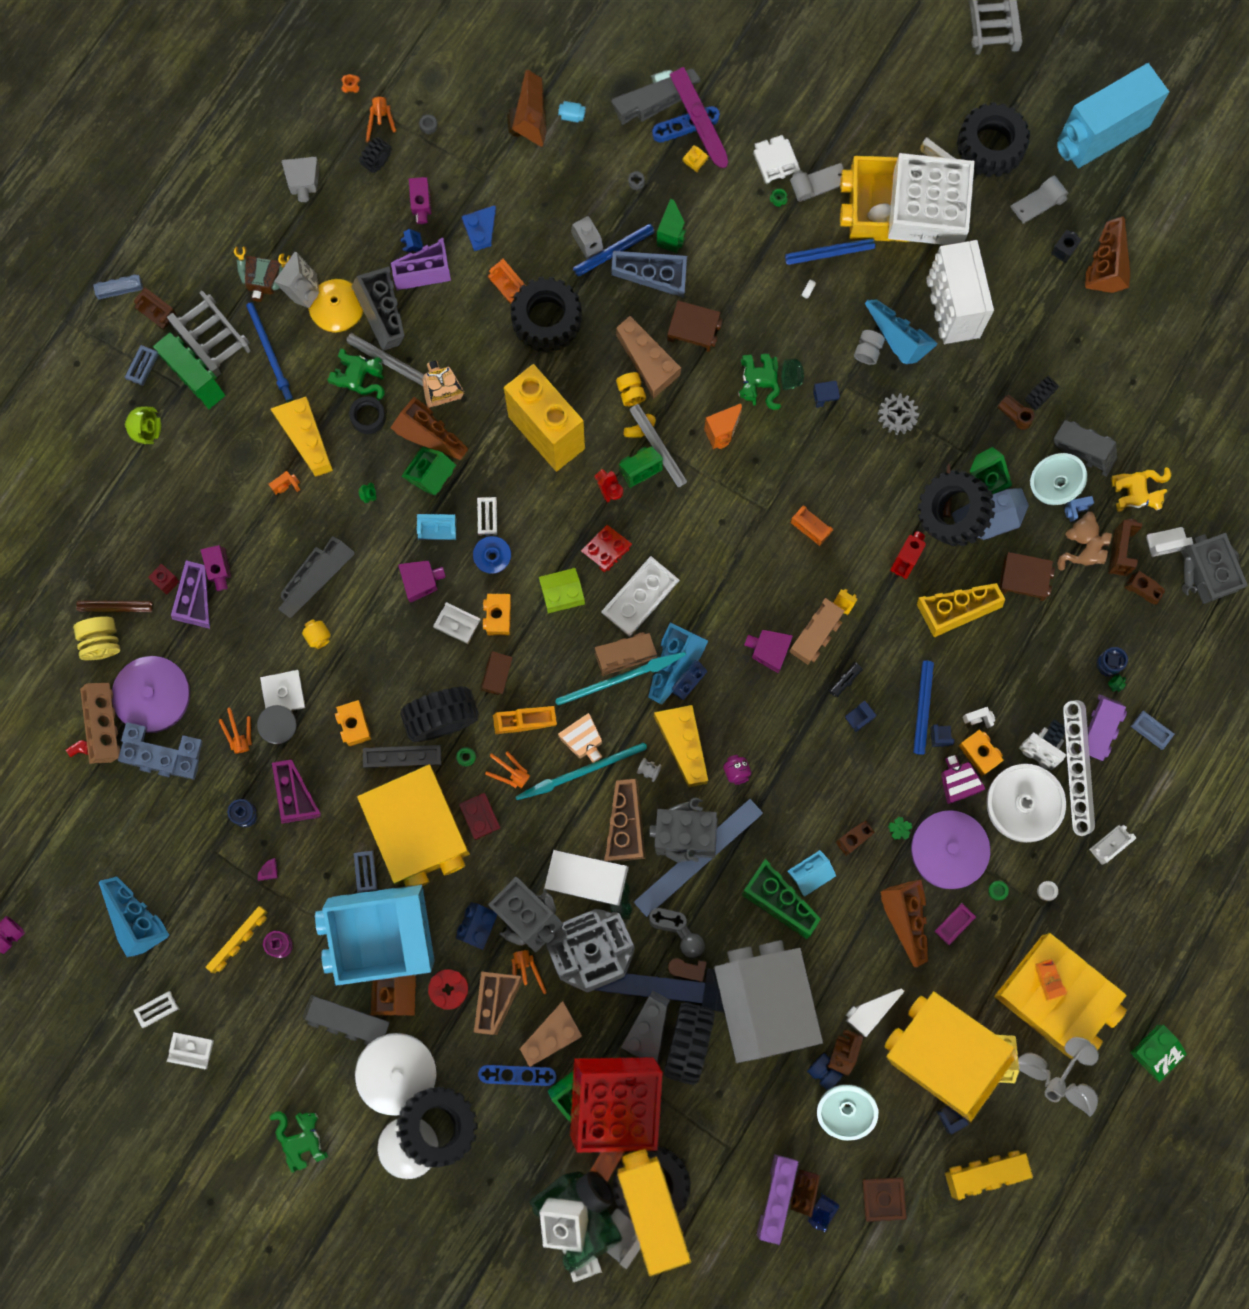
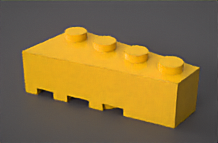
(300, 426)
(957, 608)
(682, 737)
(988, 1174)

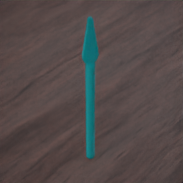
(653, 665)
(548, 784)

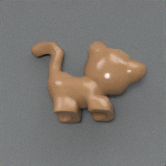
(1087, 532)

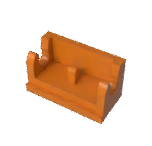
(505, 280)
(811, 525)

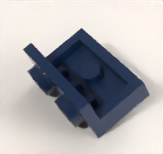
(689, 680)
(476, 925)

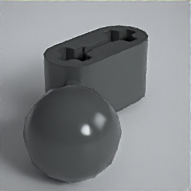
(691, 944)

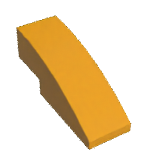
(524, 719)

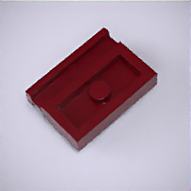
(479, 816)

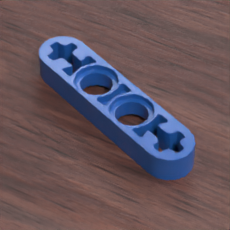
(682, 120)
(517, 1075)

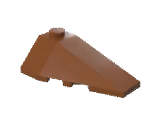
(530, 111)
(1111, 262)
(420, 427)
(905, 911)

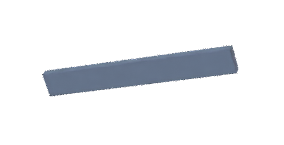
(685, 870)

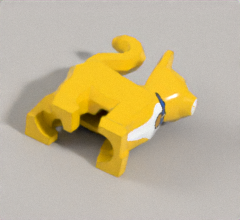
(1137, 489)

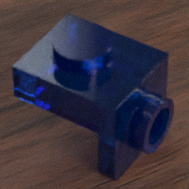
(823, 1213)

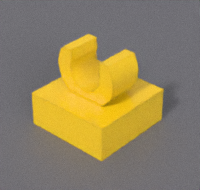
(695, 158)
(845, 601)

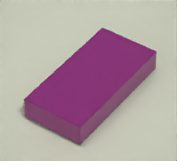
(955, 924)

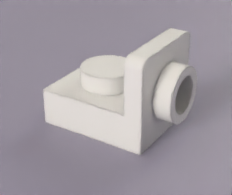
(976, 717)

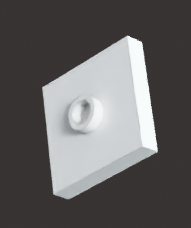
(283, 690)

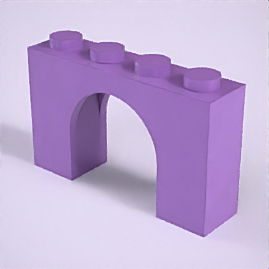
(773, 1220)

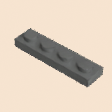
(402, 756)

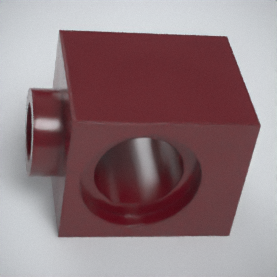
(163, 579)

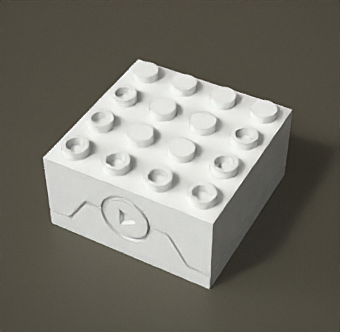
(931, 199)
(960, 292)

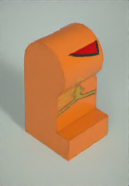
(1050, 980)

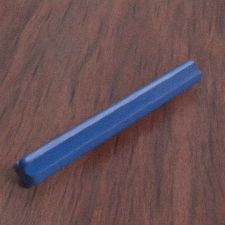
(829, 251)
(608, 252)
(923, 707)

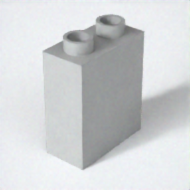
(767, 1002)

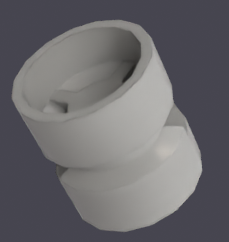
(869, 347)

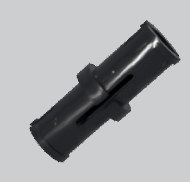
(846, 679)

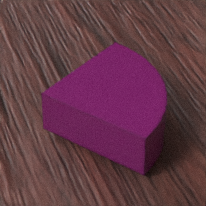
(268, 870)

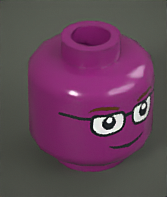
(737, 770)

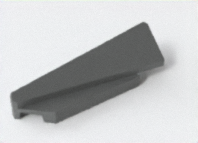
(649, 99)
(314, 574)

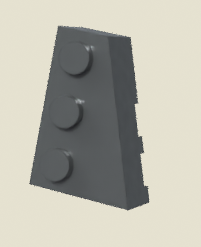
(1087, 445)
(648, 1030)

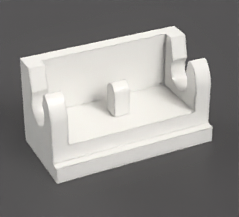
(1112, 844)

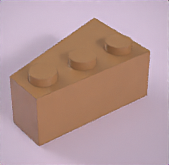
(817, 632)
(625, 653)
(494, 1001)
(551, 1036)

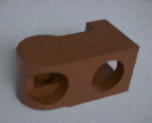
(1145, 587)
(855, 837)
(687, 971)

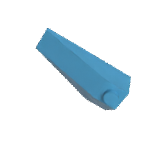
(903, 339)
(675, 641)
(133, 924)

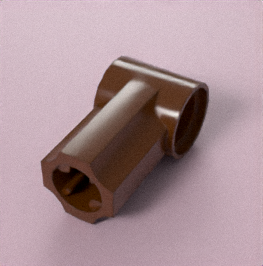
(1015, 410)

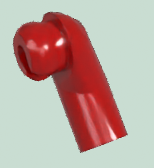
(80, 746)

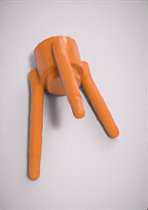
(379, 108)
(239, 743)
(518, 777)
(522, 961)

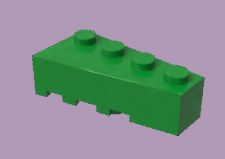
(190, 370)
(779, 900)

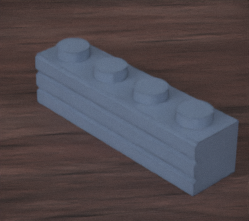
(117, 287)

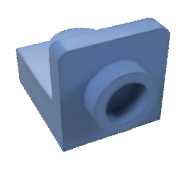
(1079, 505)

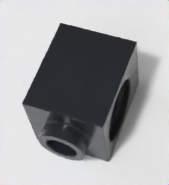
(1063, 252)

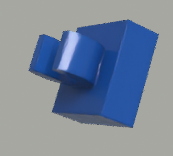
(412, 240)

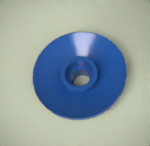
(489, 546)

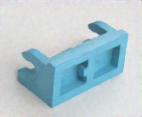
(436, 526)

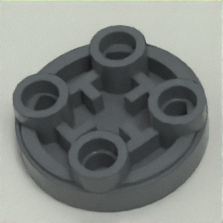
(277, 724)

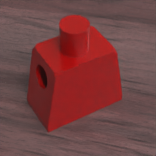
(909, 555)

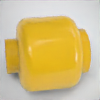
(316, 634)

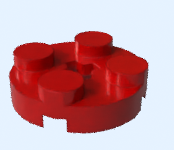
(439, 982)

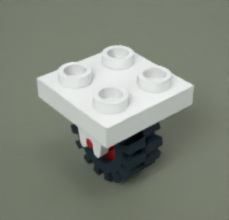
(1046, 745)

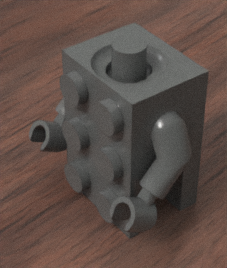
(1212, 568)
(685, 832)
(526, 915)

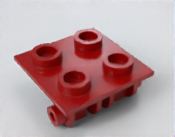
(606, 548)

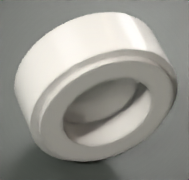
(808, 289)
(1047, 891)

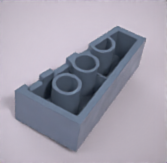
(652, 270)

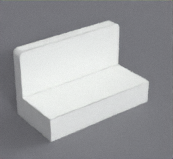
(1168, 541)

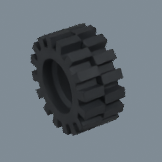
(375, 155)
(1041, 392)

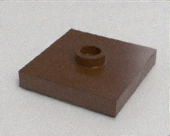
(884, 1199)

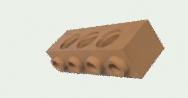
(94, 731)

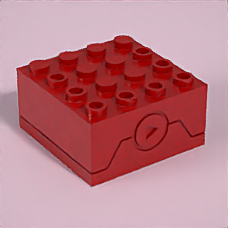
(615, 1104)

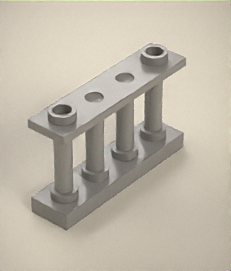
(1011, 22)
(191, 336)

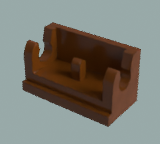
(153, 308)
(496, 673)
(845, 1052)

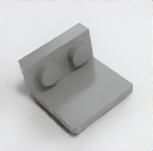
(629, 1246)

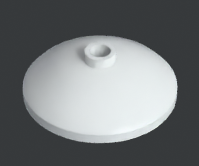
(394, 1158)

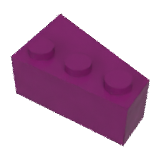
(292, 795)

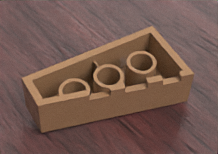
(626, 827)

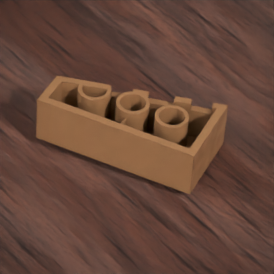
(649, 359)

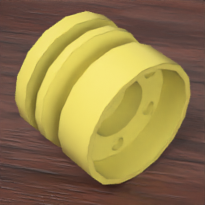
(96, 638)

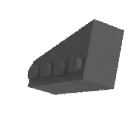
(379, 304)
(344, 1019)

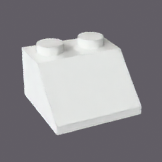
(564, 1224)

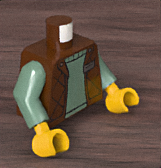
(259, 273)

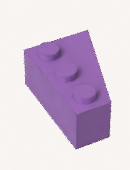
(422, 268)
(192, 596)
(1104, 726)

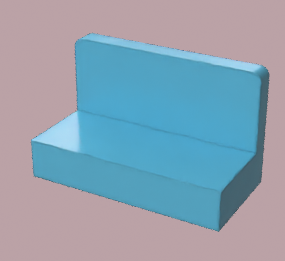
(812, 873)

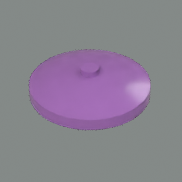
(151, 693)
(950, 849)

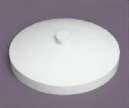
(1026, 803)
(393, 1071)

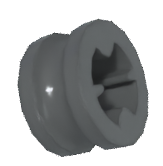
(640, 176)

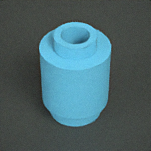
(571, 111)

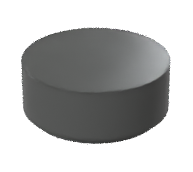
(428, 124)

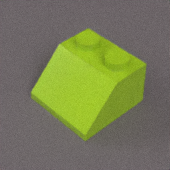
(561, 590)

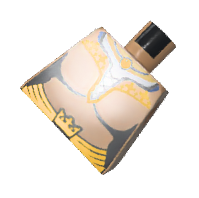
(440, 385)

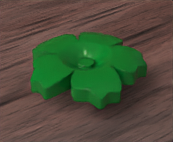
(900, 828)

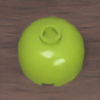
(143, 425)

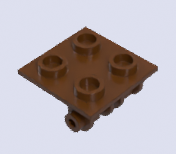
(805, 1192)

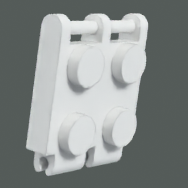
(775, 158)

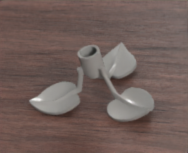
(1080, 1095)

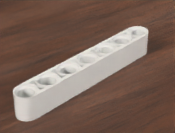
(1074, 776)

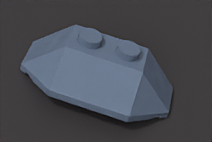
(1009, 512)

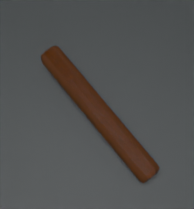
(114, 606)

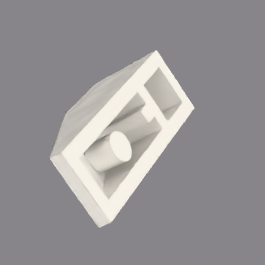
(867, 1015)

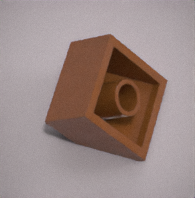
(393, 996)

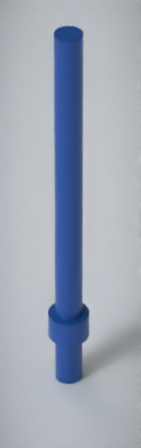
(281, 381)

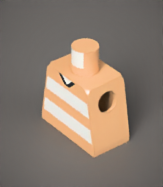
(582, 738)

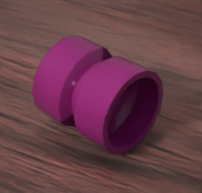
(9, 932)
(278, 944)

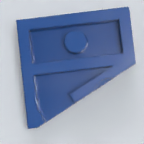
(480, 227)

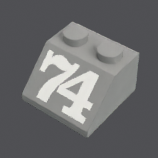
(299, 281)

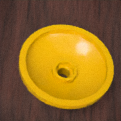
(338, 315)

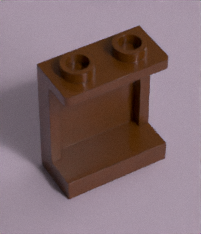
(694, 325)
(1118, 562)
(1026, 575)

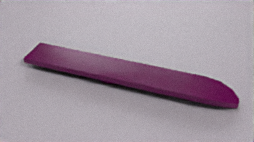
(699, 117)

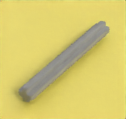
(387, 359)
(658, 445)

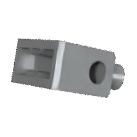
(302, 176)
(585, 235)

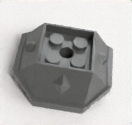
(590, 932)

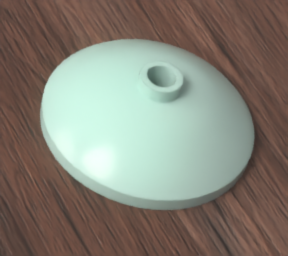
(1053, 472)
(850, 1121)

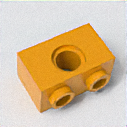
(500, 603)
(360, 732)
(970, 749)

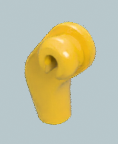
(635, 431)

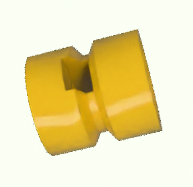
(630, 387)

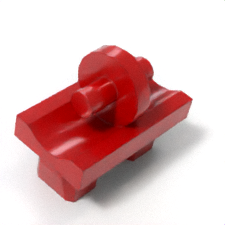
(609, 485)

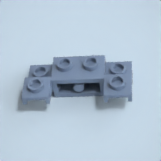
(158, 758)

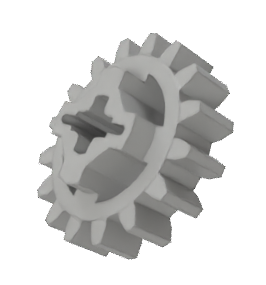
(905, 414)

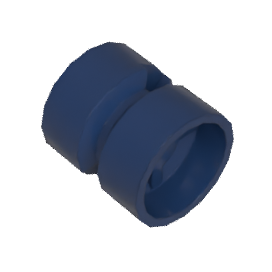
(1112, 661)
(242, 813)
(827, 1075)

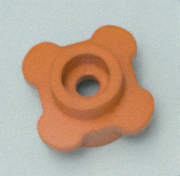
(350, 79)

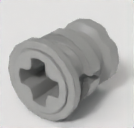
(649, 769)

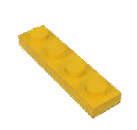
(232, 946)

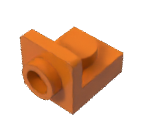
(282, 483)

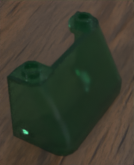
(601, 1230)

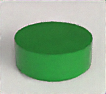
(998, 890)

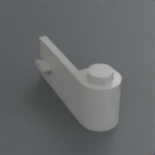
(814, 184)
(1047, 196)

